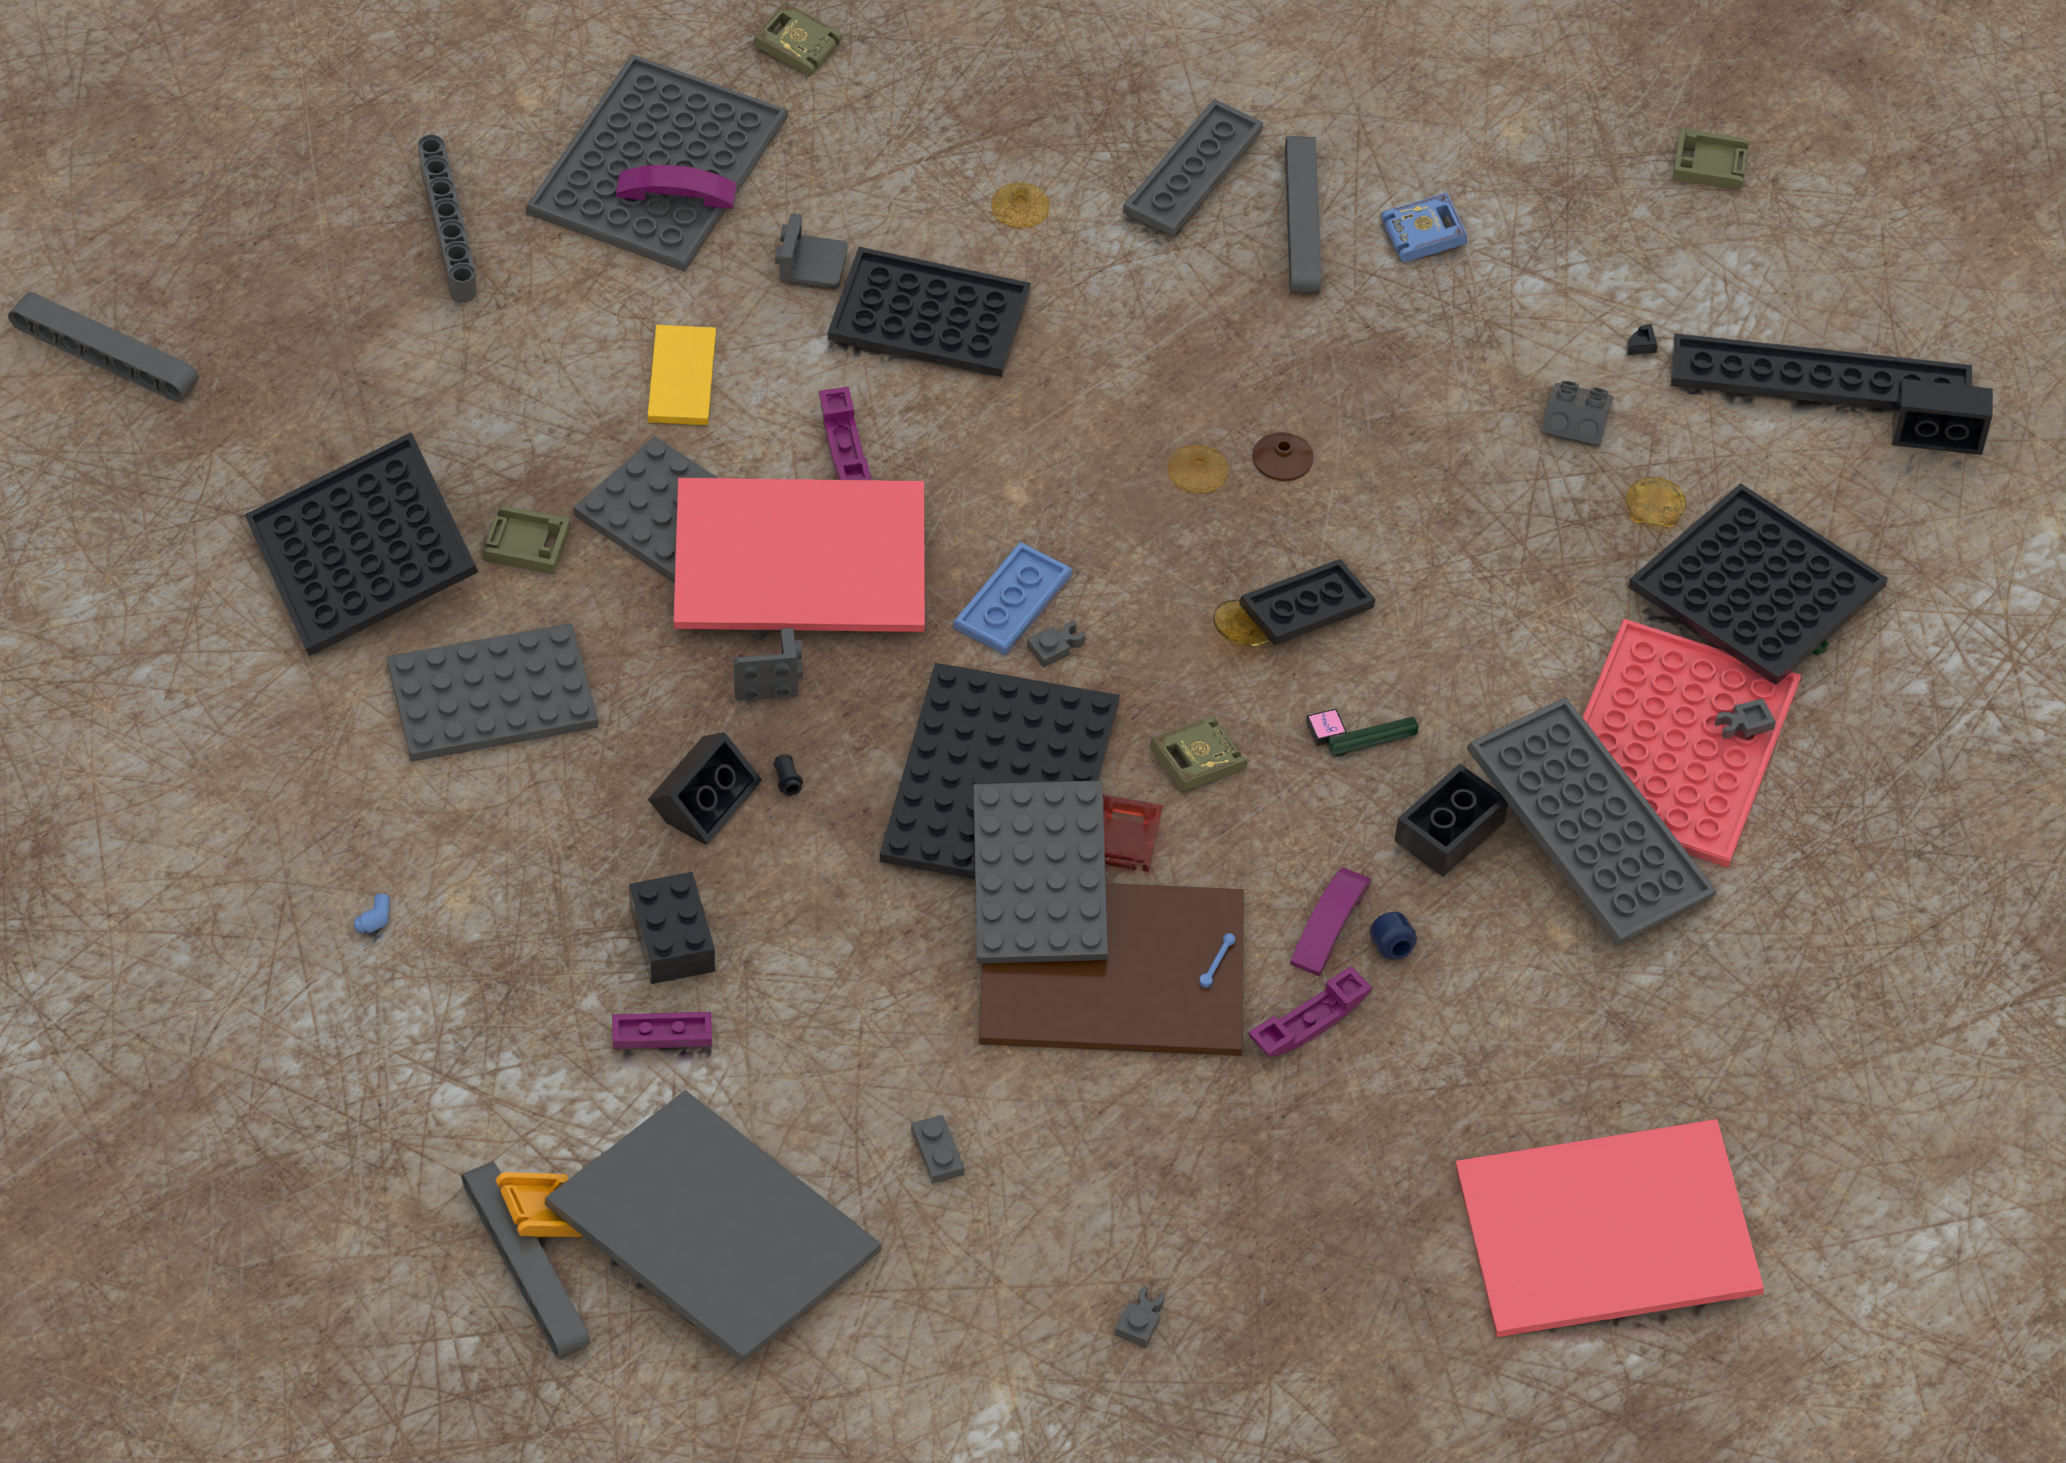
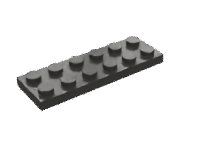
(1193, 167)

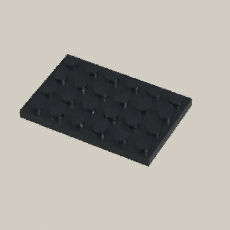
(929, 311)

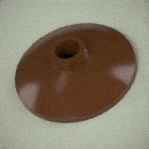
(1283, 456)

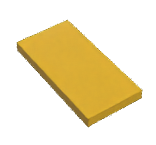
(682, 375)

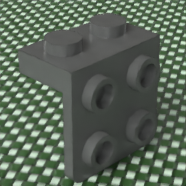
(809, 258)
(1577, 412)
(770, 674)

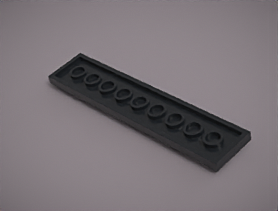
(1802, 371)

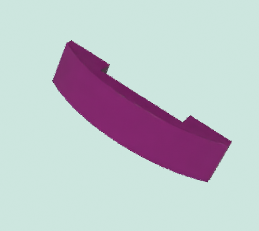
(679, 181)
(843, 435)
(1328, 920)
(1312, 1017)

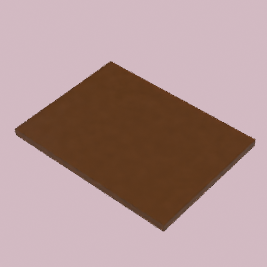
(1144, 992)

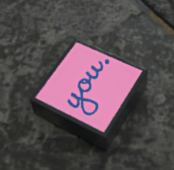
(1325, 725)

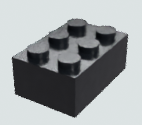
(1942, 416)
(1451, 820)
(672, 927)

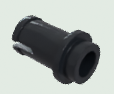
(789, 780)

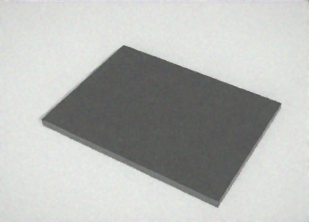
(647, 120)
(713, 1225)

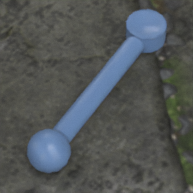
(1206, 979)

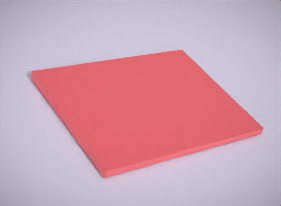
(800, 555)
(1658, 723)
(1608, 1228)

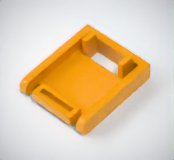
(525, 1200)

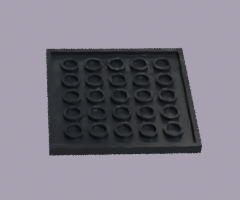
(361, 543)
(1758, 583)

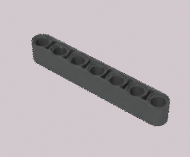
(1302, 214)
(447, 218)
(103, 346)
(526, 1264)

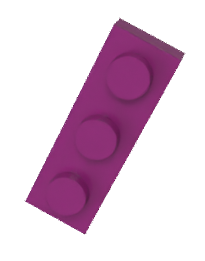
(661, 1030)

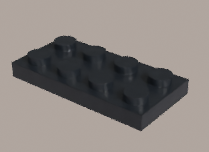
(1307, 601)

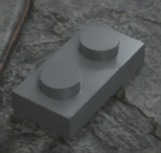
(937, 1149)

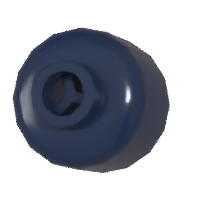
(1393, 935)

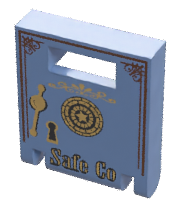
(1418, 227)

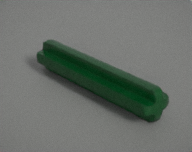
(1373, 735)

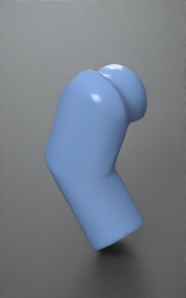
(376, 917)

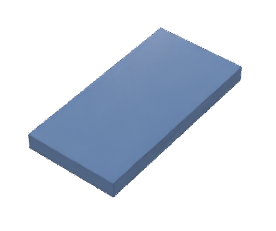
(1012, 598)

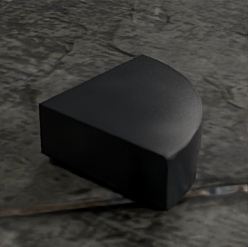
(1642, 341)

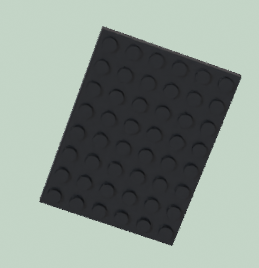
(987, 732)

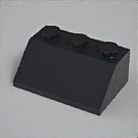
(705, 788)

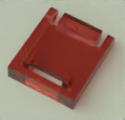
(1130, 841)

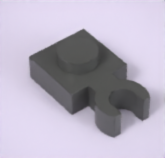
(1054, 645)
(1749, 717)
(1140, 1320)

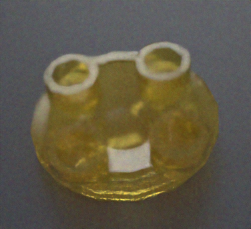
(1655, 501)

